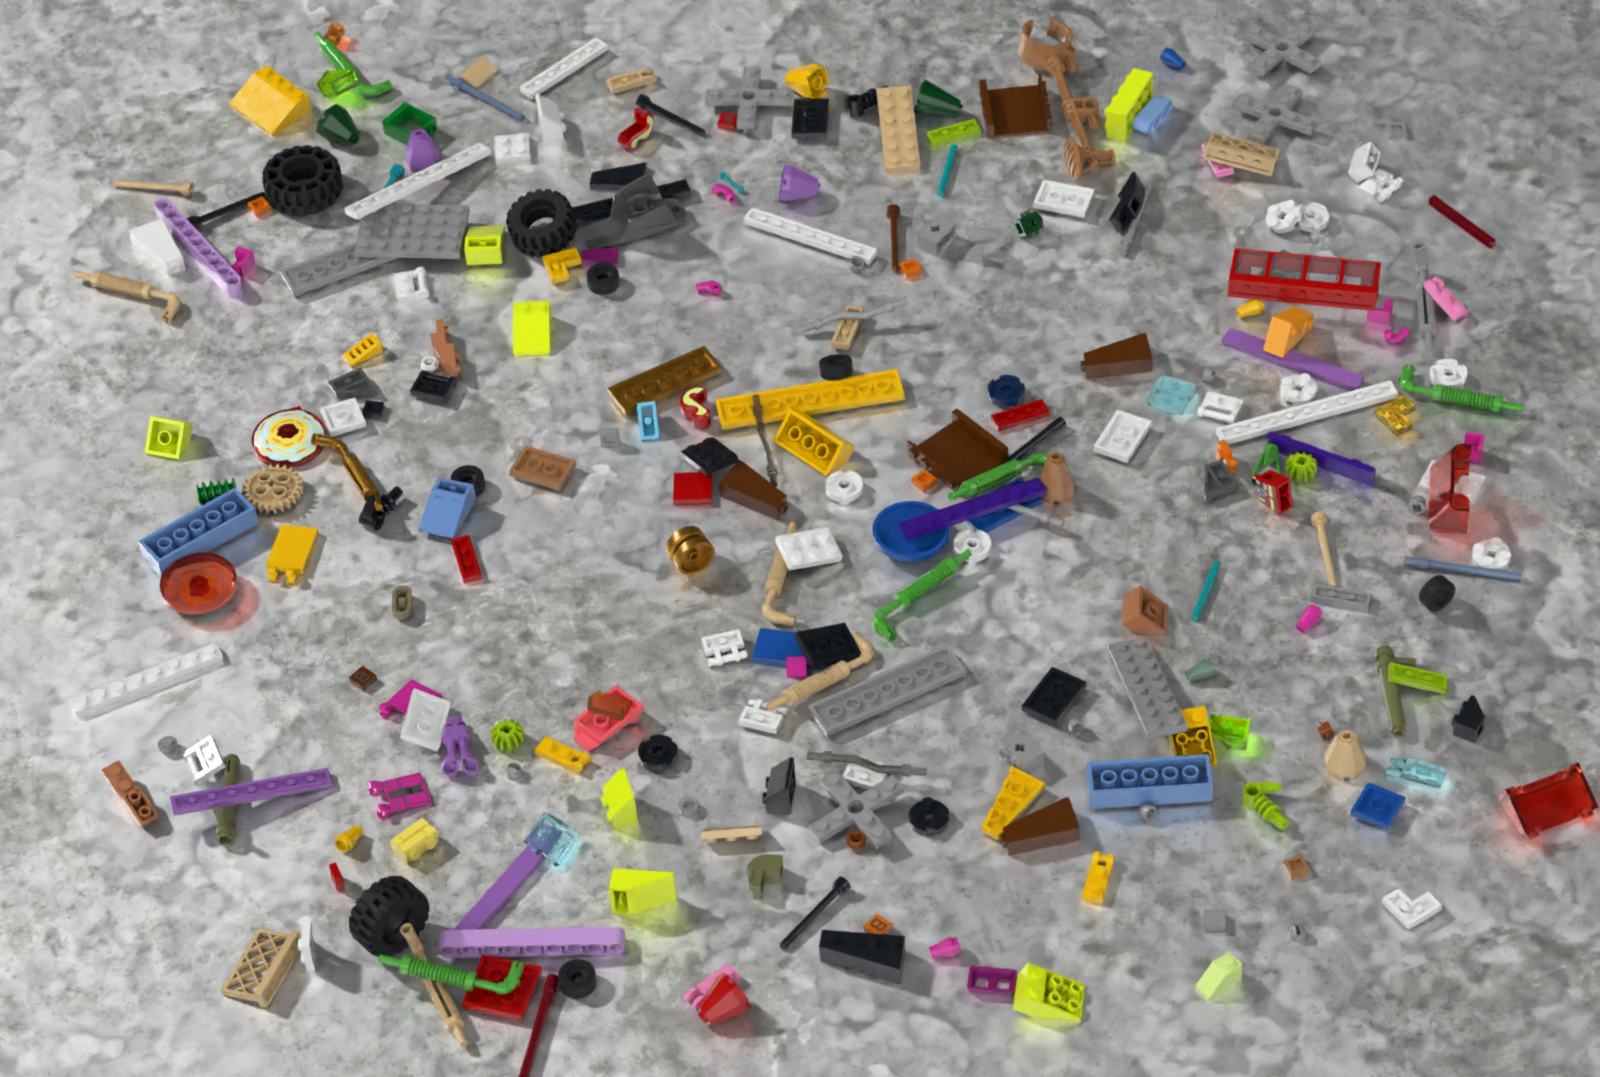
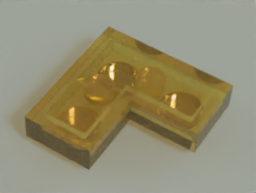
(1393, 415)

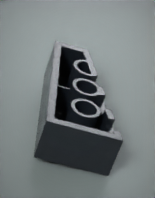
(865, 952)

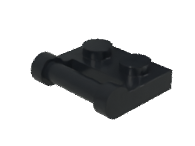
(433, 386)

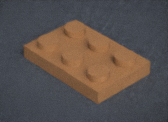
(542, 468)

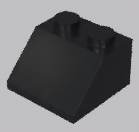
(780, 788)

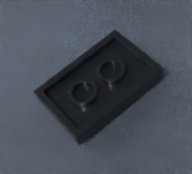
(810, 118)
(709, 456)
(827, 645)
(1053, 696)

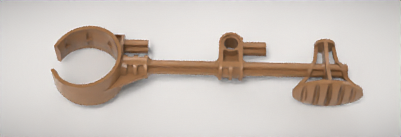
(1076, 110)

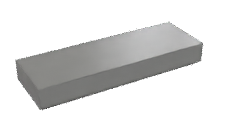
(1341, 597)

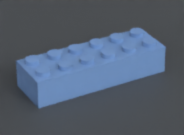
(199, 530)
(1149, 781)

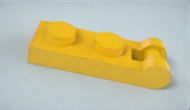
(562, 755)
(1098, 877)

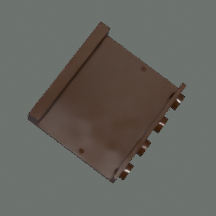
(1015, 110)
(958, 451)

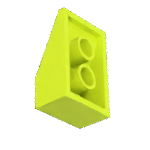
(532, 328)

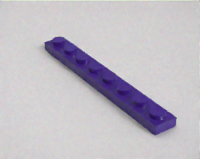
(972, 508)

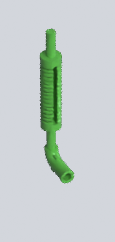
(340, 62)
(1456, 396)
(996, 476)
(915, 591)
(453, 976)

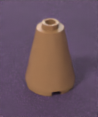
(1057, 479)

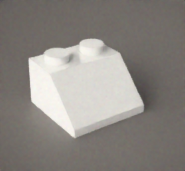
(549, 119)

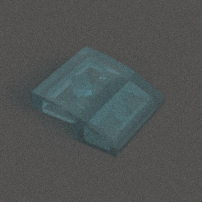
(1171, 394)
(551, 838)

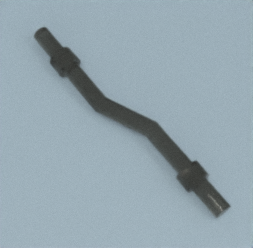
(758, 412)
(904, 770)

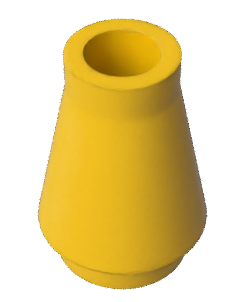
(1251, 308)
(346, 840)

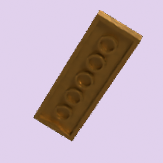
(665, 379)

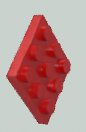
(510, 1005)

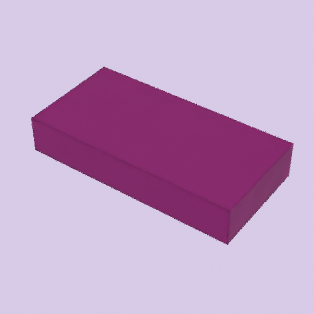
(604, 255)

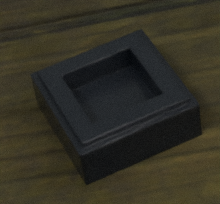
(373, 409)

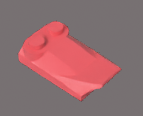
(595, 729)

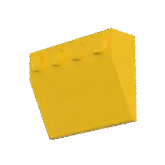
(271, 101)

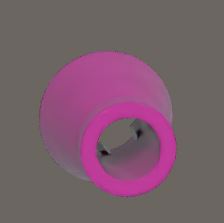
(1309, 617)
(945, 948)

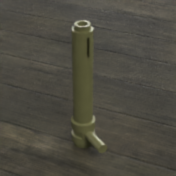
(1383, 657)
(225, 816)

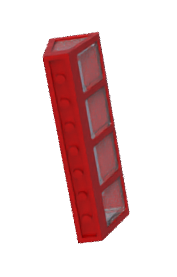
(1304, 279)

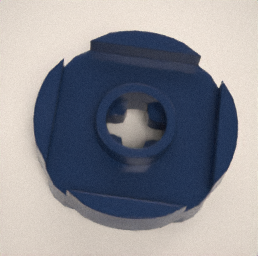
(1001, 398)

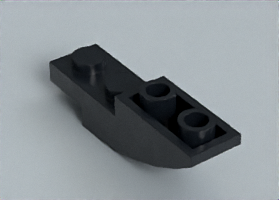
(1130, 203)

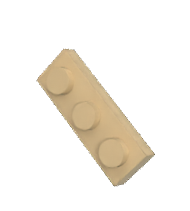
(846, 330)
(731, 833)

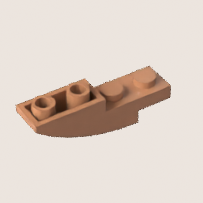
(445, 351)
(129, 794)

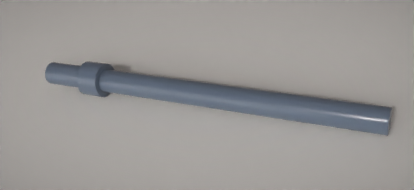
(461, 84)
(1424, 562)

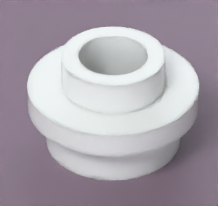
(429, 364)

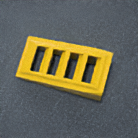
(370, 343)

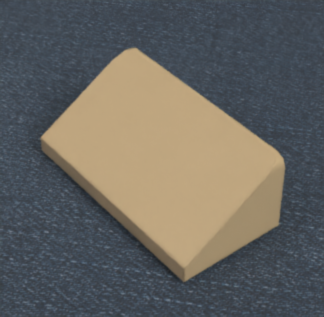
(478, 72)

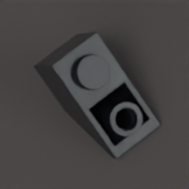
(1470, 721)

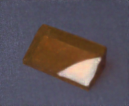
(609, 705)

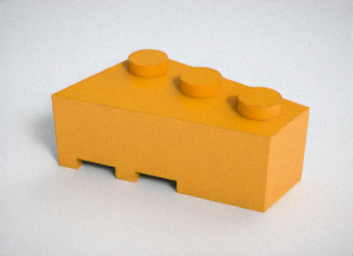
(1287, 330)

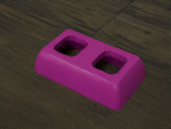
(993, 975)

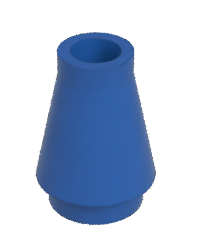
(1172, 59)

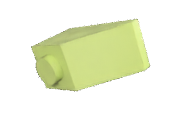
(1220, 976)

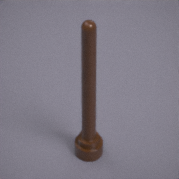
(893, 214)

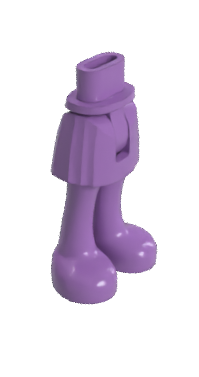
(457, 736)

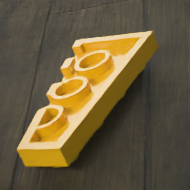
(1015, 797)

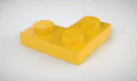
(558, 262)

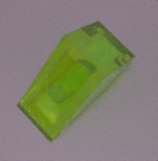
(337, 82)
(1231, 731)

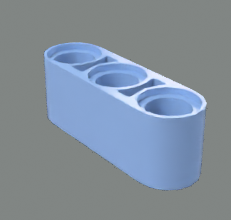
(1152, 114)

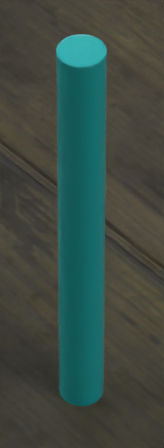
(946, 172)
(1205, 591)

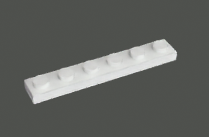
(563, 68)

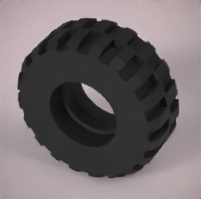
(303, 197)

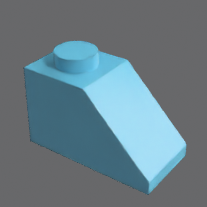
(647, 420)

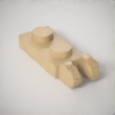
(631, 80)

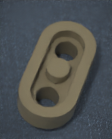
(402, 602)

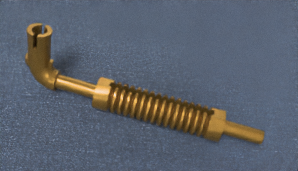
(352, 466)

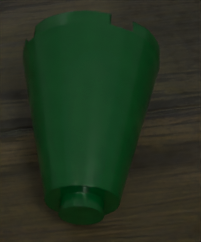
(936, 101)

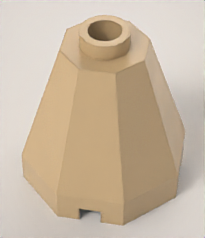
(1345, 756)

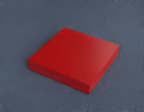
(692, 488)

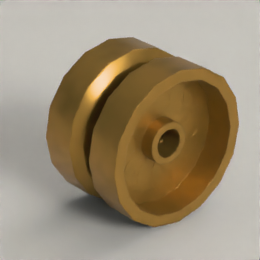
(690, 550)

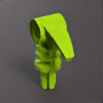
(1255, 799)

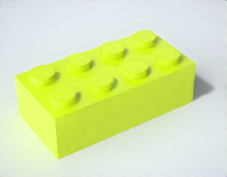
(1127, 104)

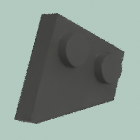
(352, 385)
(1218, 480)

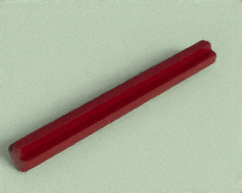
(1462, 221)

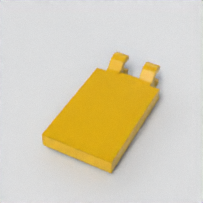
(291, 551)

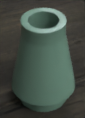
(1202, 670)

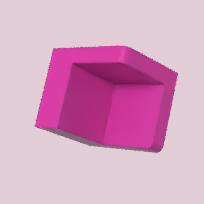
(244, 262)
(1380, 315)
(1477, 442)
(796, 667)

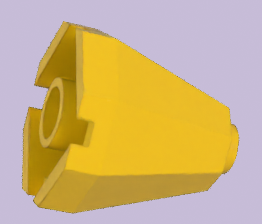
(808, 80)

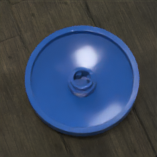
(893, 543)

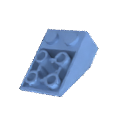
(447, 507)

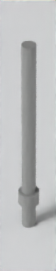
(1128, 238)
(1044, 517)

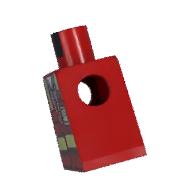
(1274, 491)

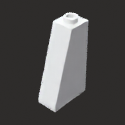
(158, 246)

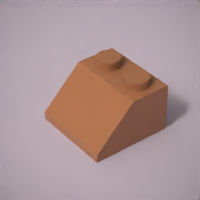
(1144, 613)

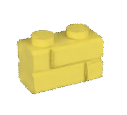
(414, 841)

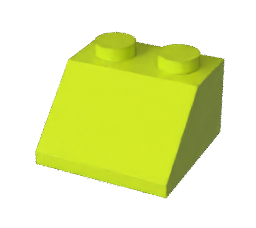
(167, 437)
(619, 801)

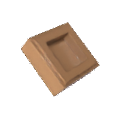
(1296, 866)

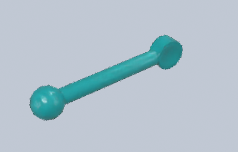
(722, 175)

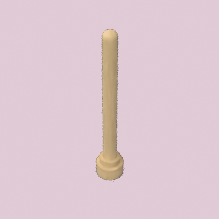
(185, 188)
(1319, 522)

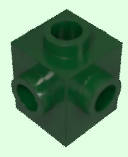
(1028, 224)

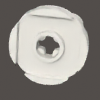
(1291, 215)
(1315, 224)
(1457, 372)
(1303, 382)
(848, 494)
(979, 538)
(1495, 547)

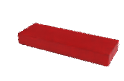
(1020, 415)
(466, 559)

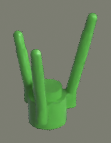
(1269, 456)

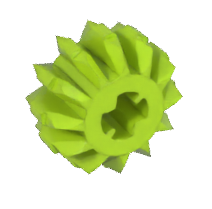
(1301, 467)
(507, 735)

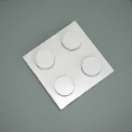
(512, 148)
(343, 417)

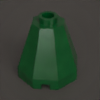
(338, 126)

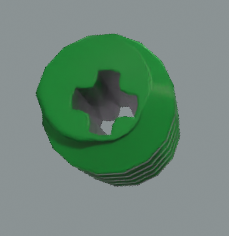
(212, 492)

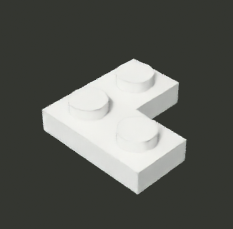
(1411, 912)

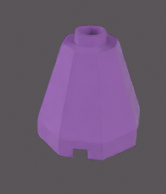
(421, 151)
(797, 184)

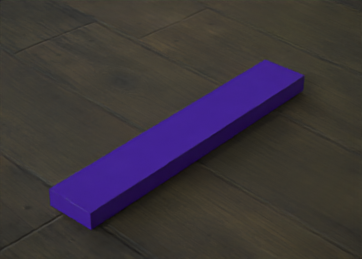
(1325, 460)

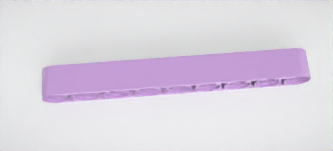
(199, 248)
(532, 942)

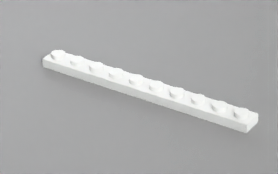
(417, 181)
(1307, 412)

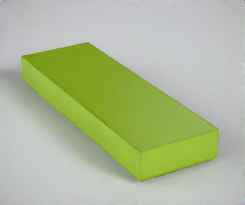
(953, 132)
(1417, 678)

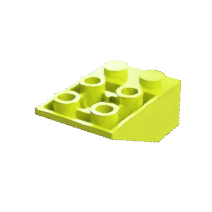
(484, 245)
(640, 890)
(1047, 994)

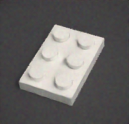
(1063, 198)
(1122, 436)
(1468, 485)
(808, 548)
(425, 720)

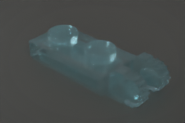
(1416, 772)

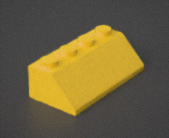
(813, 442)

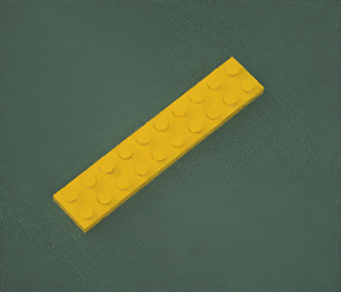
(812, 398)

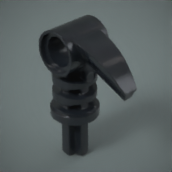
(858, 103)
(374, 519)

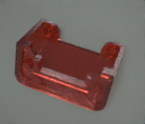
(1448, 510)
(1548, 802)

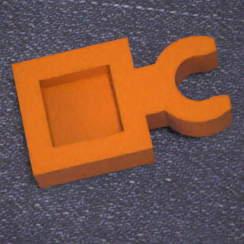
(1224, 452)

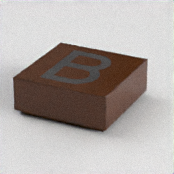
(362, 678)

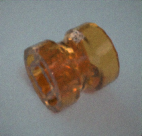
(335, 32)

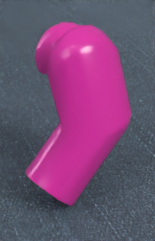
(719, 188)
(710, 286)
(1398, 337)

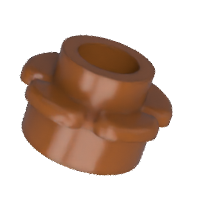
(1325, 730)
(856, 840)

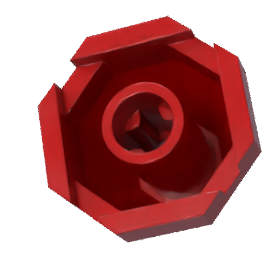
(723, 1001)

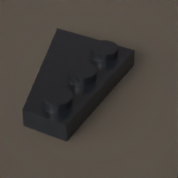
(617, 177)

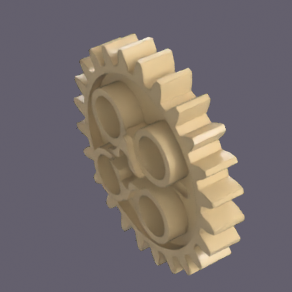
(273, 488)

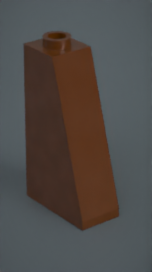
(1118, 358)
(753, 491)
(1042, 829)

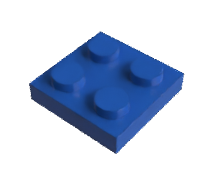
(1377, 806)

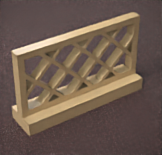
(1227, 153)
(276, 969)

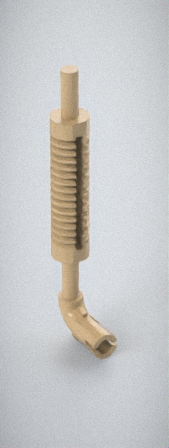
(132, 288)
(774, 587)
(825, 677)
(438, 992)

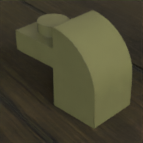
(764, 869)

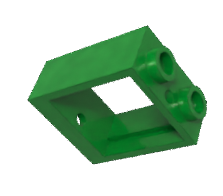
(407, 112)

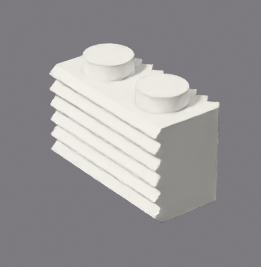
(1364, 162)

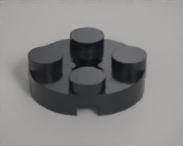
(661, 761)
(925, 808)

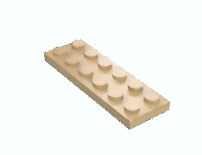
(898, 129)

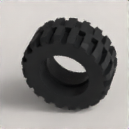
(535, 207)
(382, 912)

